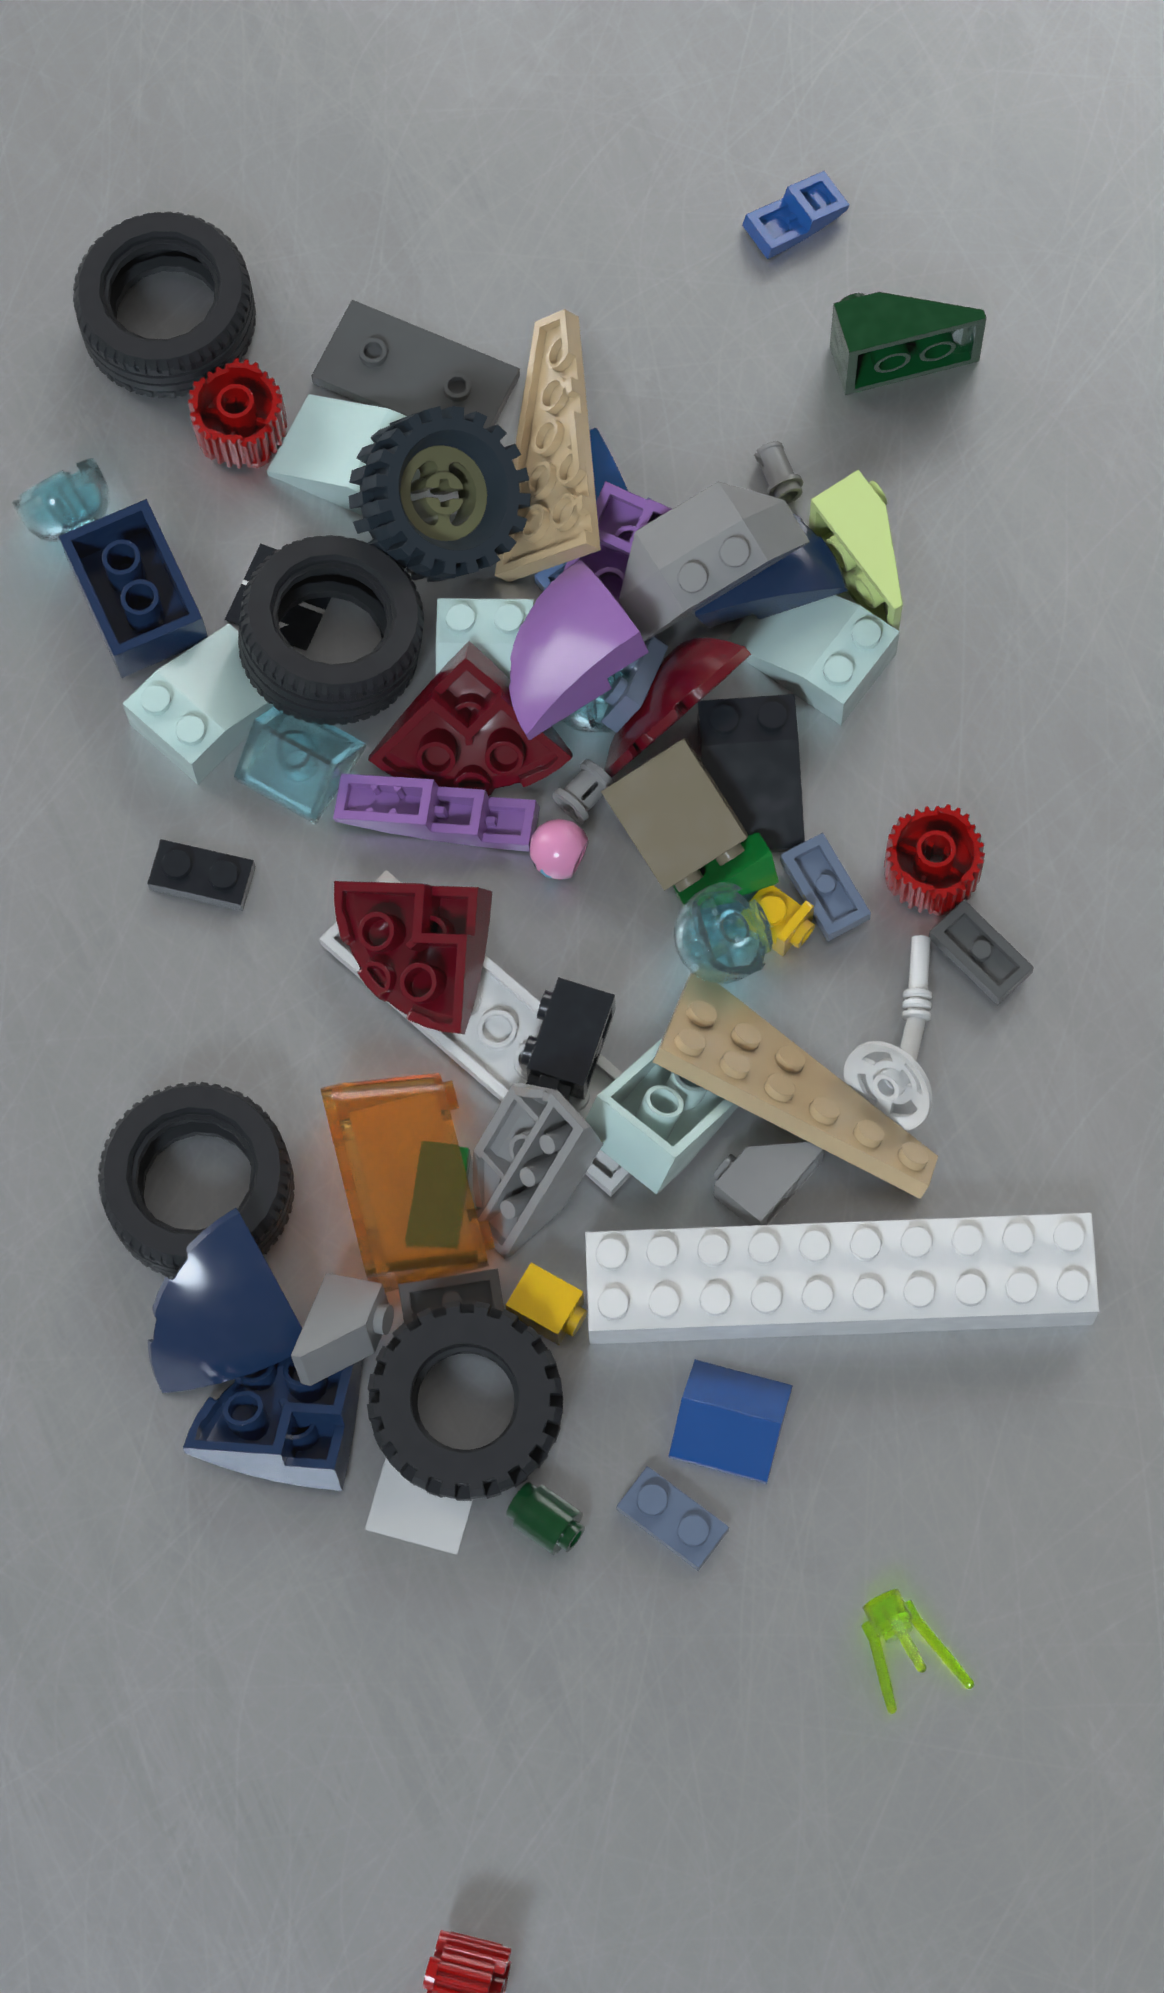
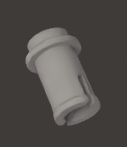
(778, 472)

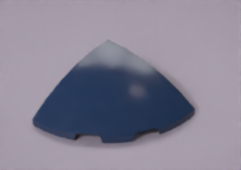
(788, 584)
(220, 1312)
(280, 1427)

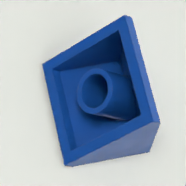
(730, 1421)

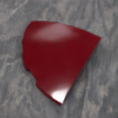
(679, 684)
(468, 732)
(417, 946)

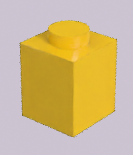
(547, 1304)

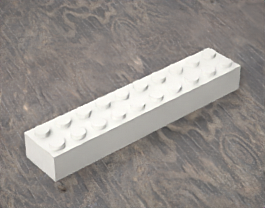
(841, 1278)

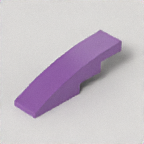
(435, 813)

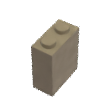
(676, 816)

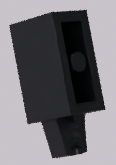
(569, 1038)

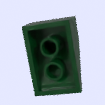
(899, 338)

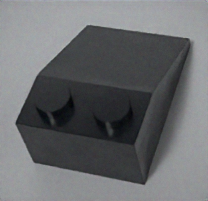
(755, 763)

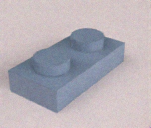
(631, 689)
(825, 885)
(672, 1518)

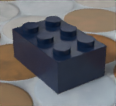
(134, 588)

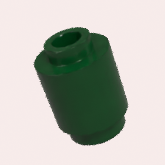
(546, 1518)

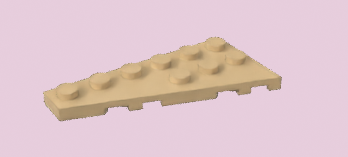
(557, 455)
(755, 1066)

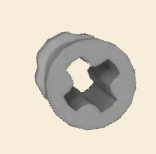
(583, 791)

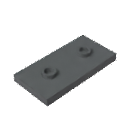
(410, 368)

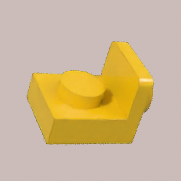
(788, 920)

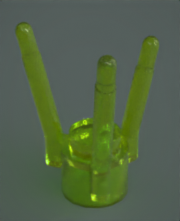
(891, 1618)

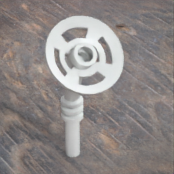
(898, 1078)

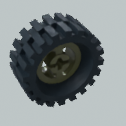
(451, 457)

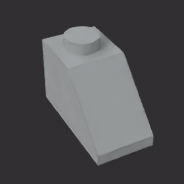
(764, 1179)
(341, 1327)

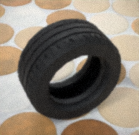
(148, 247)
(343, 571)
(174, 1116)

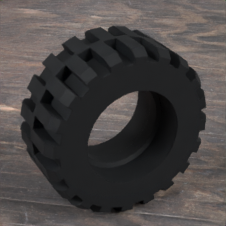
(451, 1332)

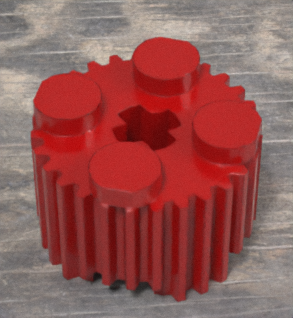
(238, 415)
(928, 883)
(467, 1965)

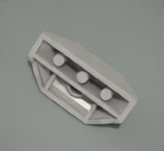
(704, 553)
(529, 1163)

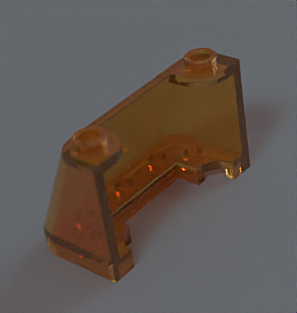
(405, 1178)

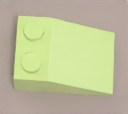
(857, 530)

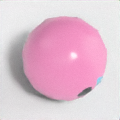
(558, 848)

